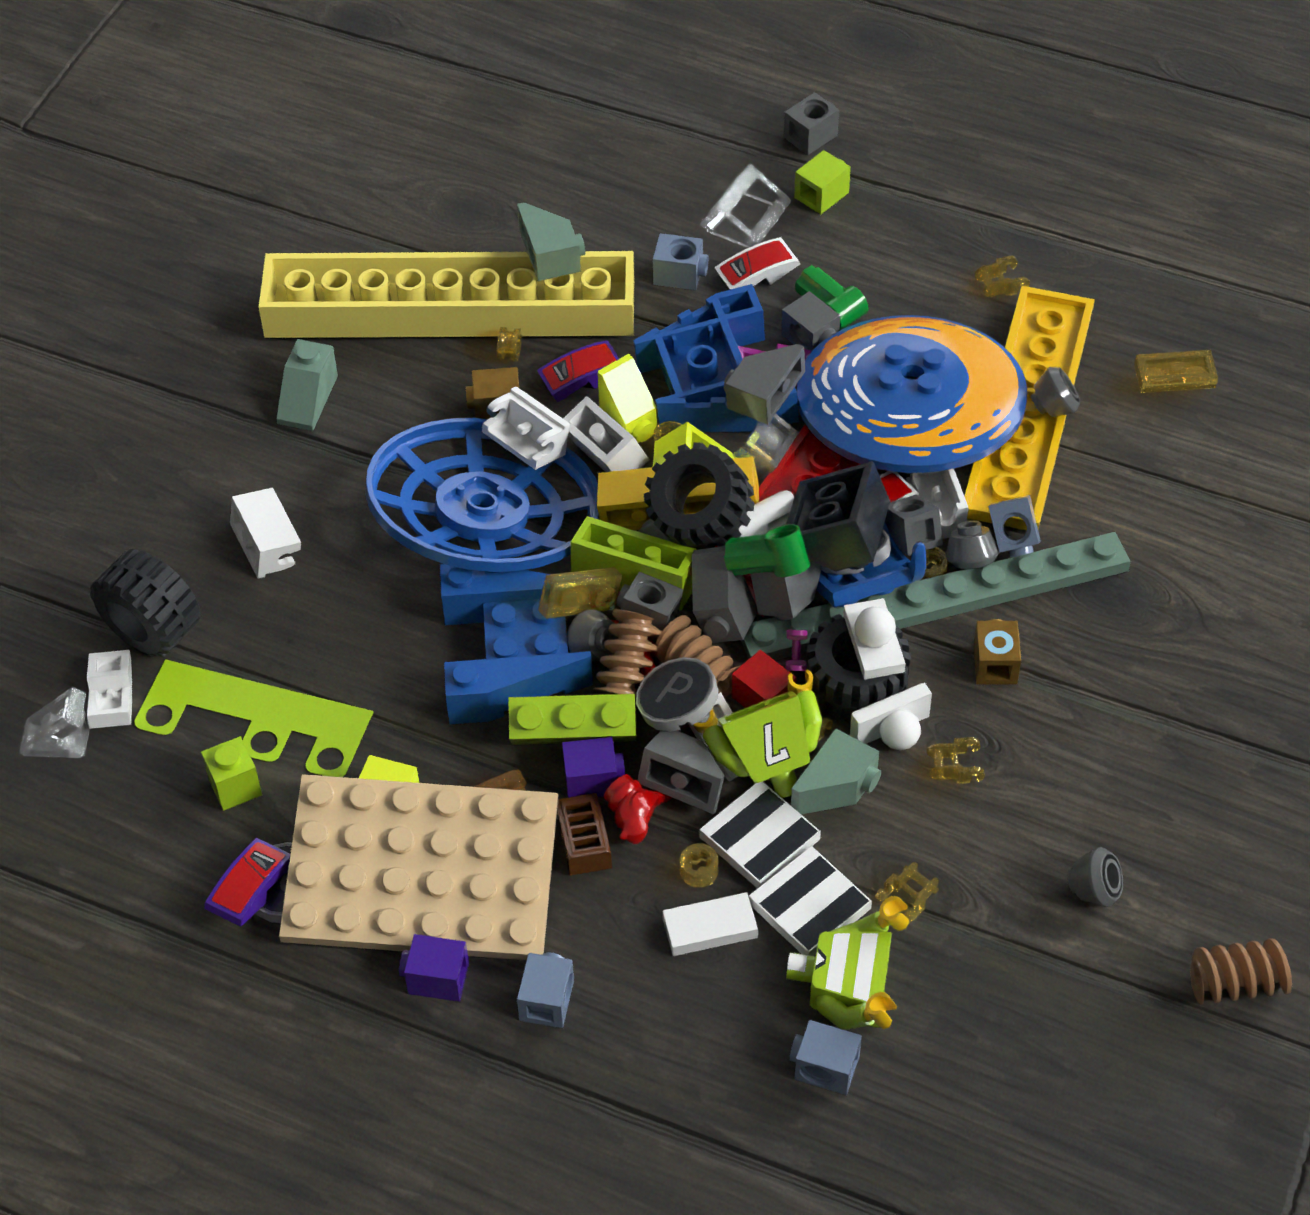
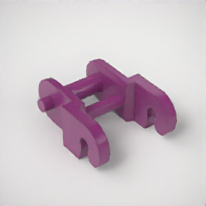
(796, 637)

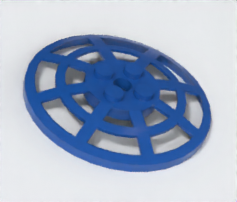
(476, 502)

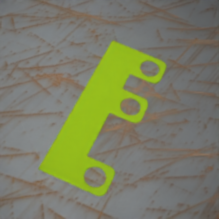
(265, 705)

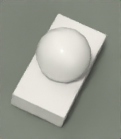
(874, 638)
(893, 718)

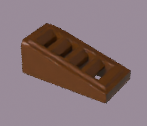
(589, 858)

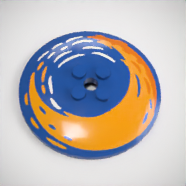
(954, 414)

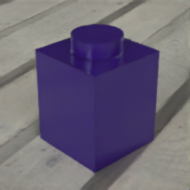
(591, 766)
(435, 967)

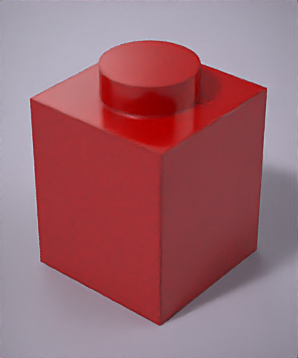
(759, 680)

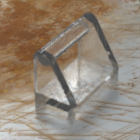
(755, 185)

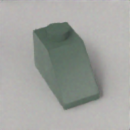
(549, 242)
(306, 384)
(836, 775)

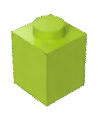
(822, 182)
(231, 773)

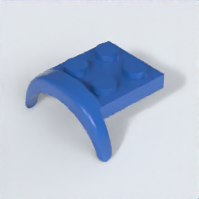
(879, 580)

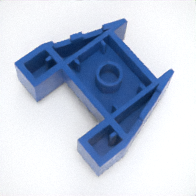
(699, 355)
(522, 647)

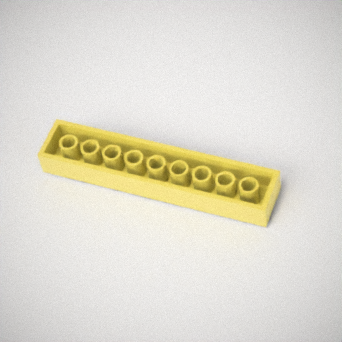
(443, 295)

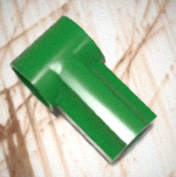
(847, 302)
(776, 551)

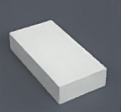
(710, 924)

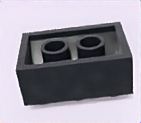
(841, 516)

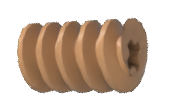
(683, 640)
(627, 652)
(1239, 968)

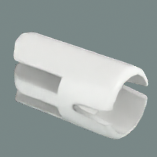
(768, 514)

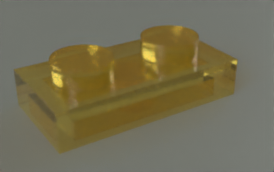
(1176, 371)
(579, 591)

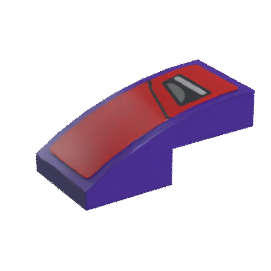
(577, 368)
(246, 882)

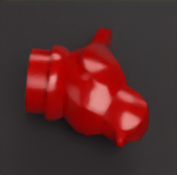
(632, 807)

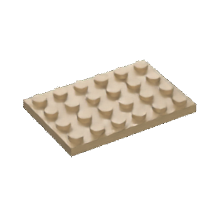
(420, 860)

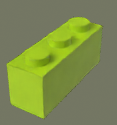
(629, 551)
(571, 718)

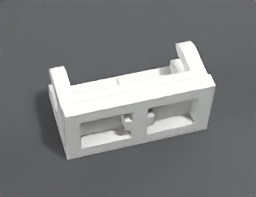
(527, 428)
(944, 492)
(264, 531)

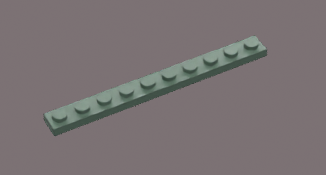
(960, 591)

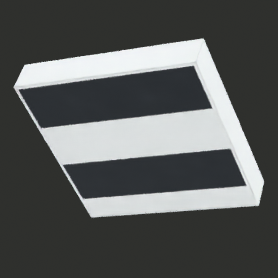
(759, 834)
(809, 900)

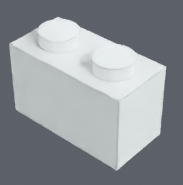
(604, 438)

